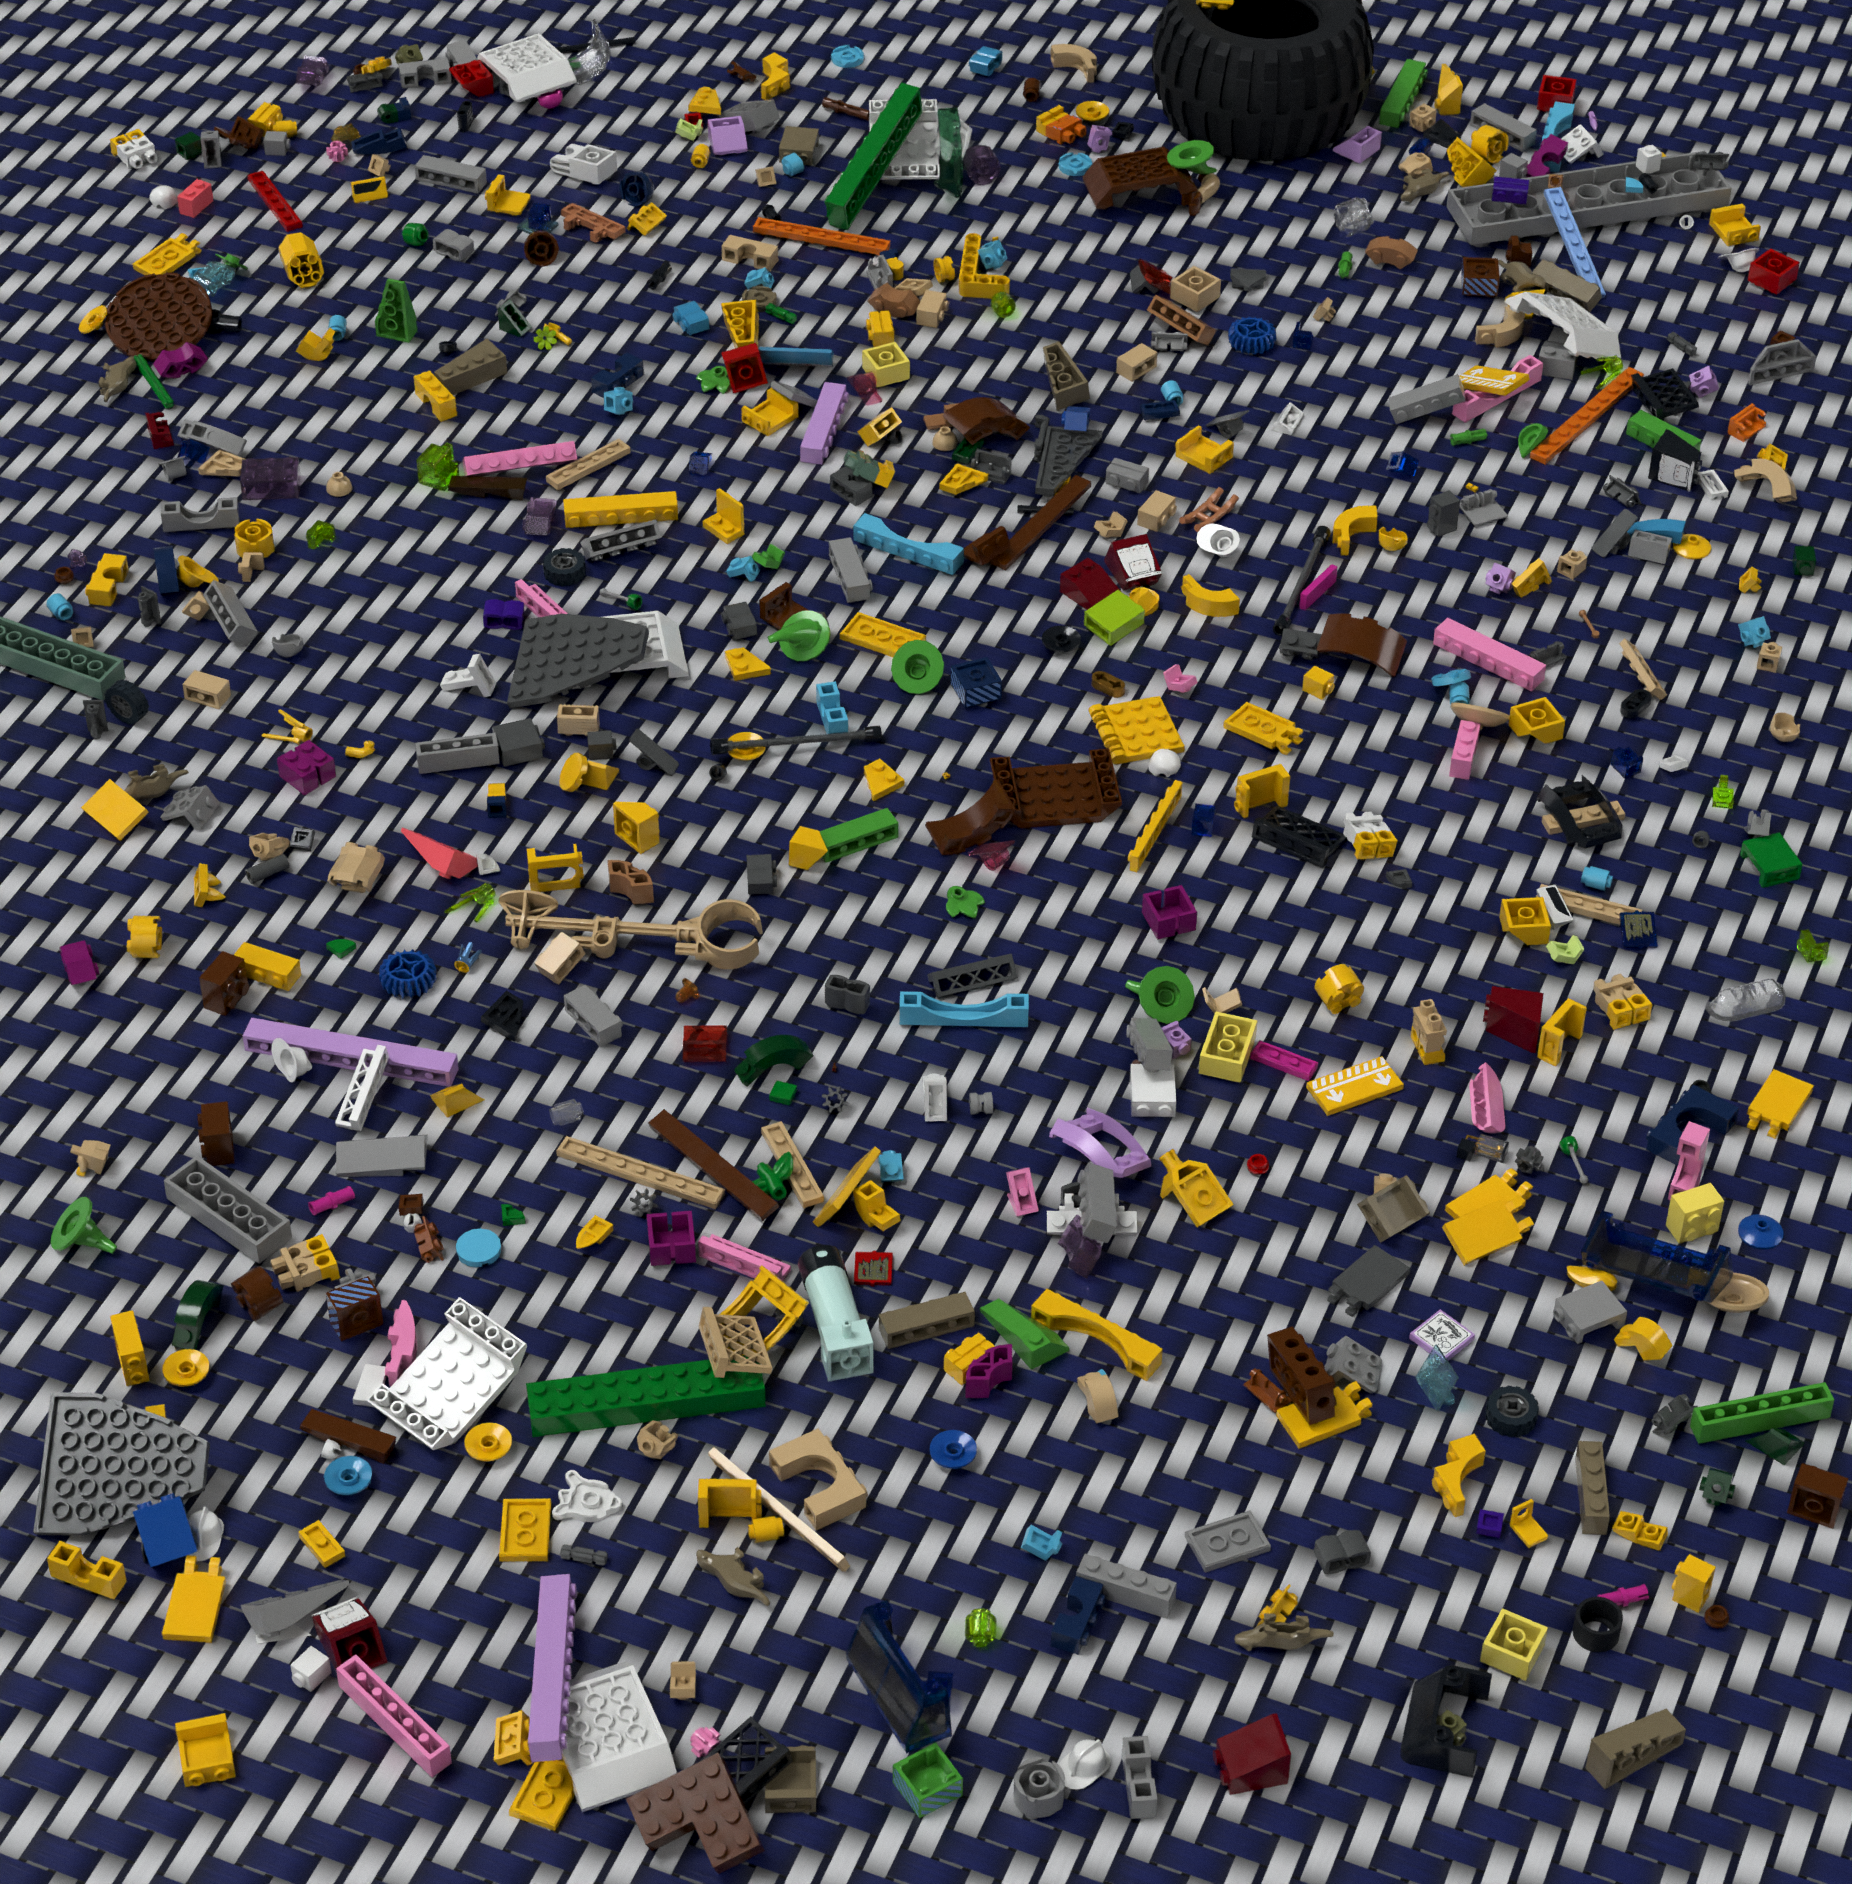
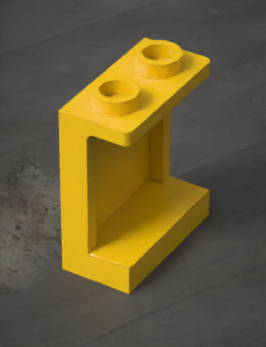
(1733, 226)
(771, 413)
(1202, 451)
(1261, 788)
(1565, 1021)
(728, 1499)
(205, 1750)

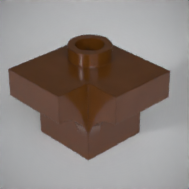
(1519, 251)

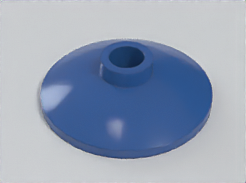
(1760, 1231)
(953, 1449)

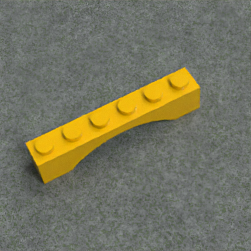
(1059, 1313)

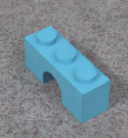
(828, 703)

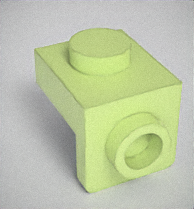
(689, 130)
(1565, 952)

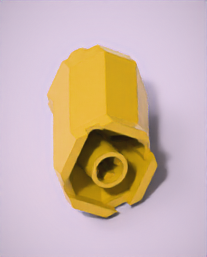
(301, 260)

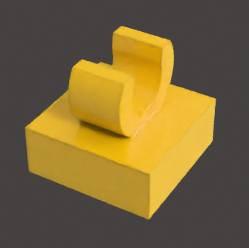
(1750, 580)

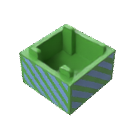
(927, 1780)

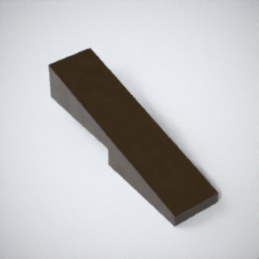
(479, 485)

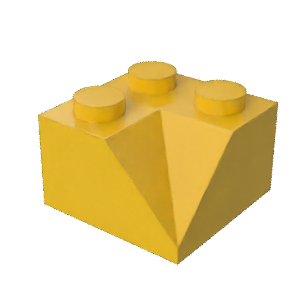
(1537, 719)
(636, 825)
(1526, 919)

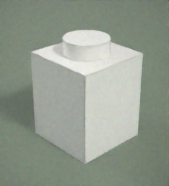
(1648, 159)
(310, 1669)

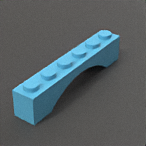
(1559, 119)
(939, 556)
(1005, 1011)

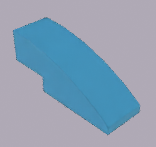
(1663, 527)

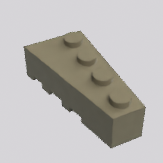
(473, 368)
(1064, 376)
(1633, 1747)

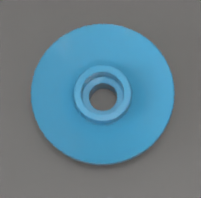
(348, 1475)

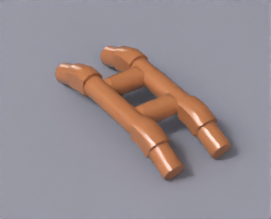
(1210, 505)

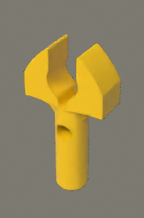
(559, 335)

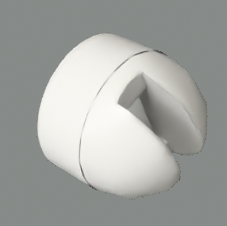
(1682, 222)
(411, 1217)
(329, 1450)

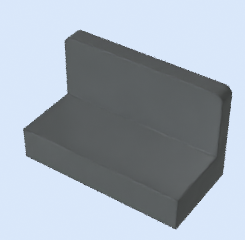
(1138, 281)

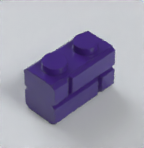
(1510, 190)

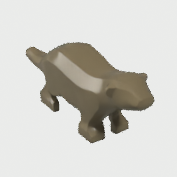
(1421, 186)
(1522, 275)
(116, 378)
(153, 785)
(732, 1574)
(1281, 1634)

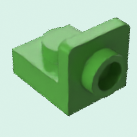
(769, 558)

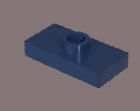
(1159, 410)

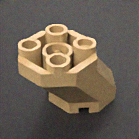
(356, 867)

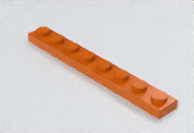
(820, 236)

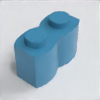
(985, 61)
(691, 318)

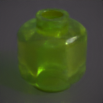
(1003, 304)
(980, 1627)

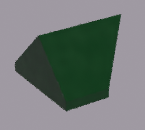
(512, 320)
(1777, 1444)

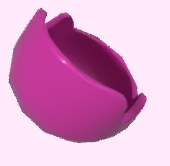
(550, 99)

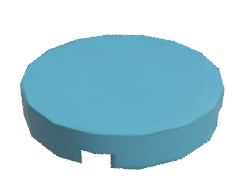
(847, 57)
(1074, 164)
(1451, 677)
(478, 1247)

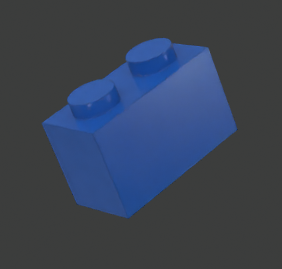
(1076, 418)

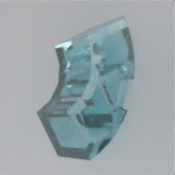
(214, 276)

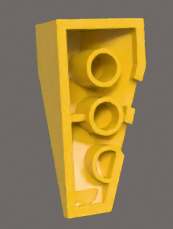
(1449, 92)
(1468, 166)

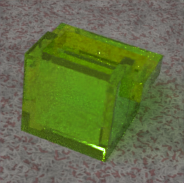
(437, 466)

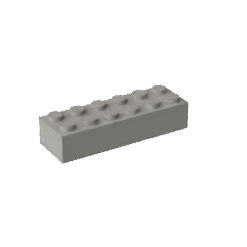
(228, 1209)

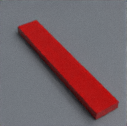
(274, 201)

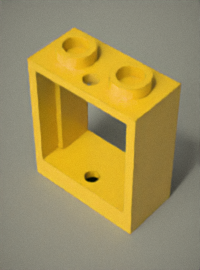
(129, 1348)

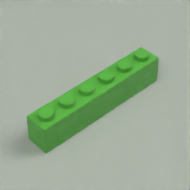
(1403, 93)
(1761, 1412)

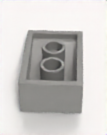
(754, 114)
(1557, 360)

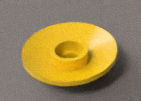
(1092, 110)
(93, 320)
(1693, 547)
(746, 753)
(185, 1367)
(485, 1435)

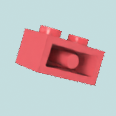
(195, 198)

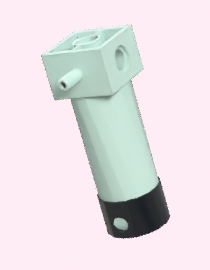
(844, 1337)

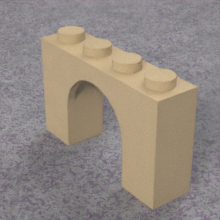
(816, 1452)

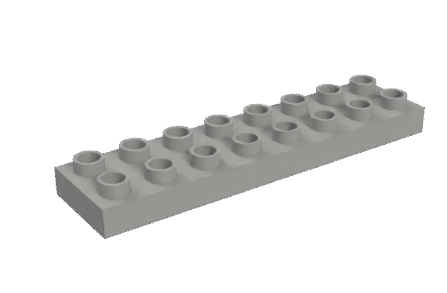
(1594, 198)

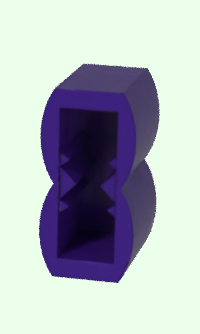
(503, 614)

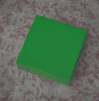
(782, 1092)

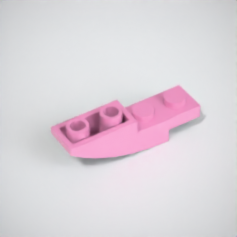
(403, 1343)

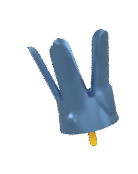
(464, 963)

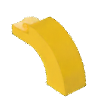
(1209, 602)

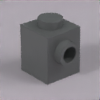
(601, 745)

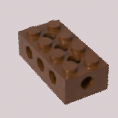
(1301, 1375)

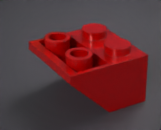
(474, 77)

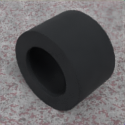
(1602, 1611)

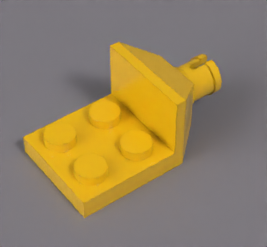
(1194, 1188)

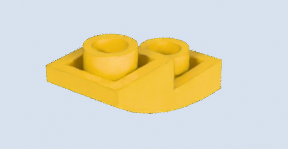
(1636, 1530)

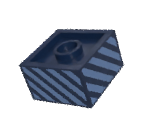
(976, 682)

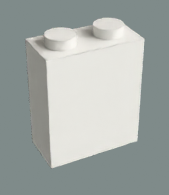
(1152, 1092)

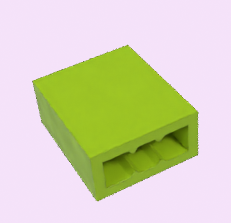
(1114, 617)

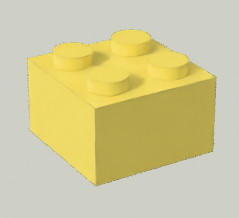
(886, 363)
(1694, 1213)
(1514, 1644)

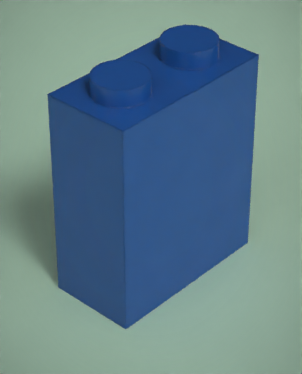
(165, 1530)

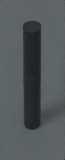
(1034, 509)

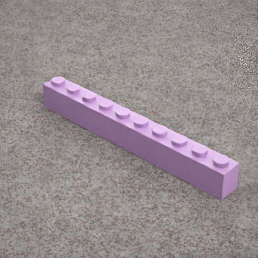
(345, 1051)
(551, 1668)

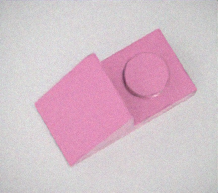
(1022, 1191)

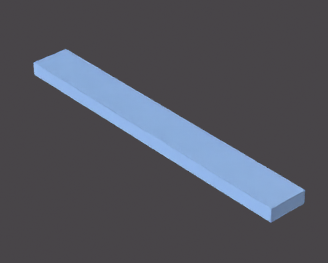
(1571, 236)

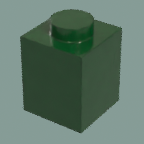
(188, 145)
(1804, 560)

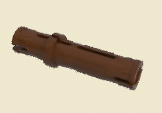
(841, 107)

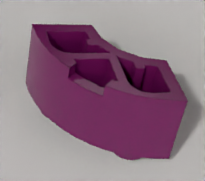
(180, 361)
(78, 962)
(989, 1371)

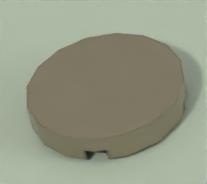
(762, 295)

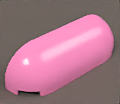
(1487, 1101)

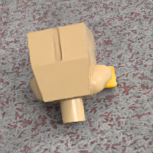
(91, 1156)

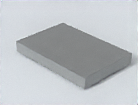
(1227, 1541)

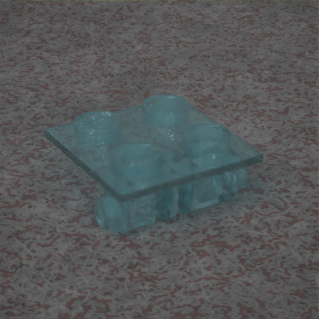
(1437, 1379)

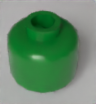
(415, 234)

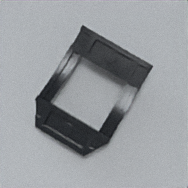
(1559, 796)

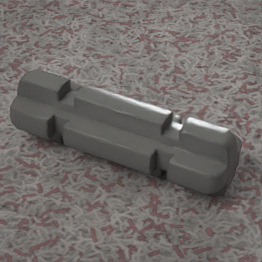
(1682, 344)
(584, 1554)

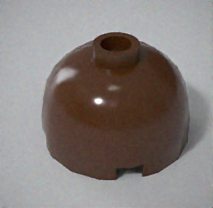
(541, 248)

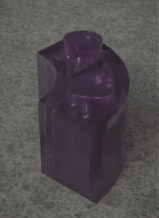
(312, 71)
(539, 516)
(1081, 1250)

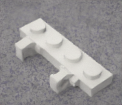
(1058, 1220)

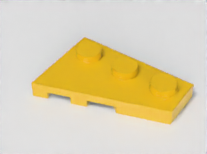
(705, 101)

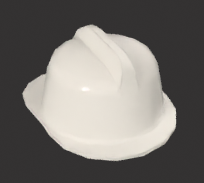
(1741, 261)
(1218, 540)
(290, 1060)
(207, 1533)
(1084, 1764)

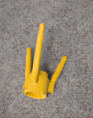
(300, 731)

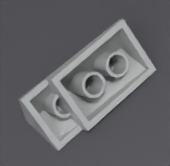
(381, 1156)

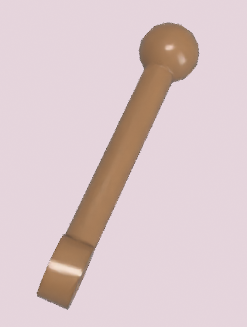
(1595, 634)

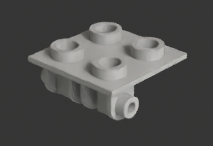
(1482, 507)

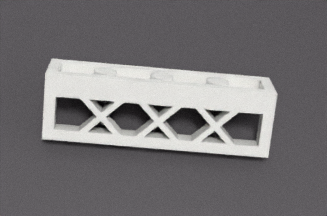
(366, 1091)

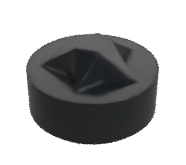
(448, 346)

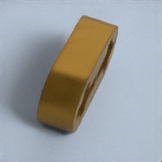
(1108, 684)

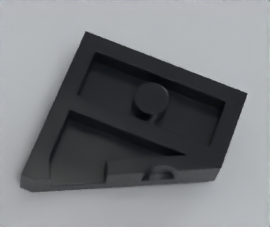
(1441, 134)
(505, 1015)

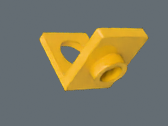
(1526, 1526)

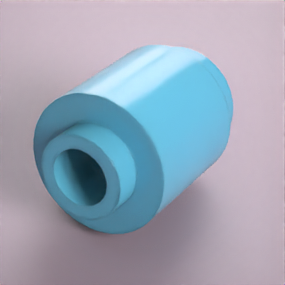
(338, 324)
(1172, 391)
(59, 607)
(1459, 693)
(1596, 878)

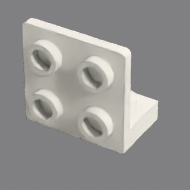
(1579, 143)

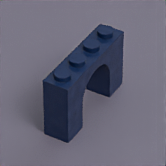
(1693, 1106)

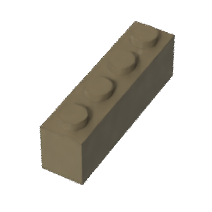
(1567, 285)
(926, 1320)
(1592, 1487)

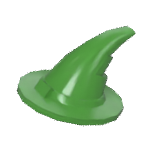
(1192, 156)
(803, 636)
(917, 667)
(1164, 994)
(79, 1228)

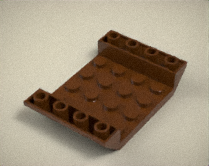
(1132, 173)
(1060, 792)

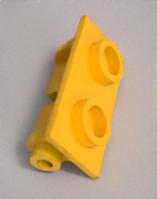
(1282, 1602)

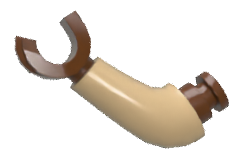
(1209, 186)

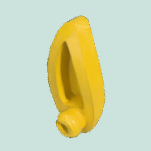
(1585, 1276)

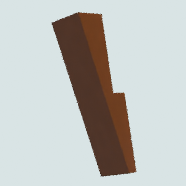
(353, 1435)

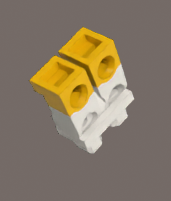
(133, 150)
(1369, 836)

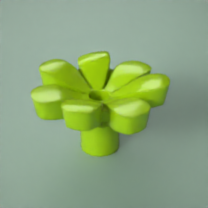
(548, 340)

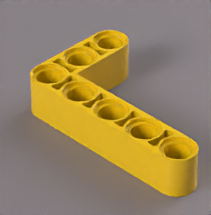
(976, 284)

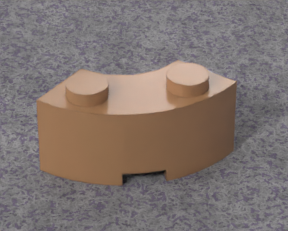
(1391, 251)
(897, 302)
(630, 881)

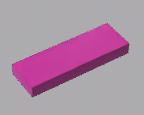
(1318, 587)
(1284, 1060)

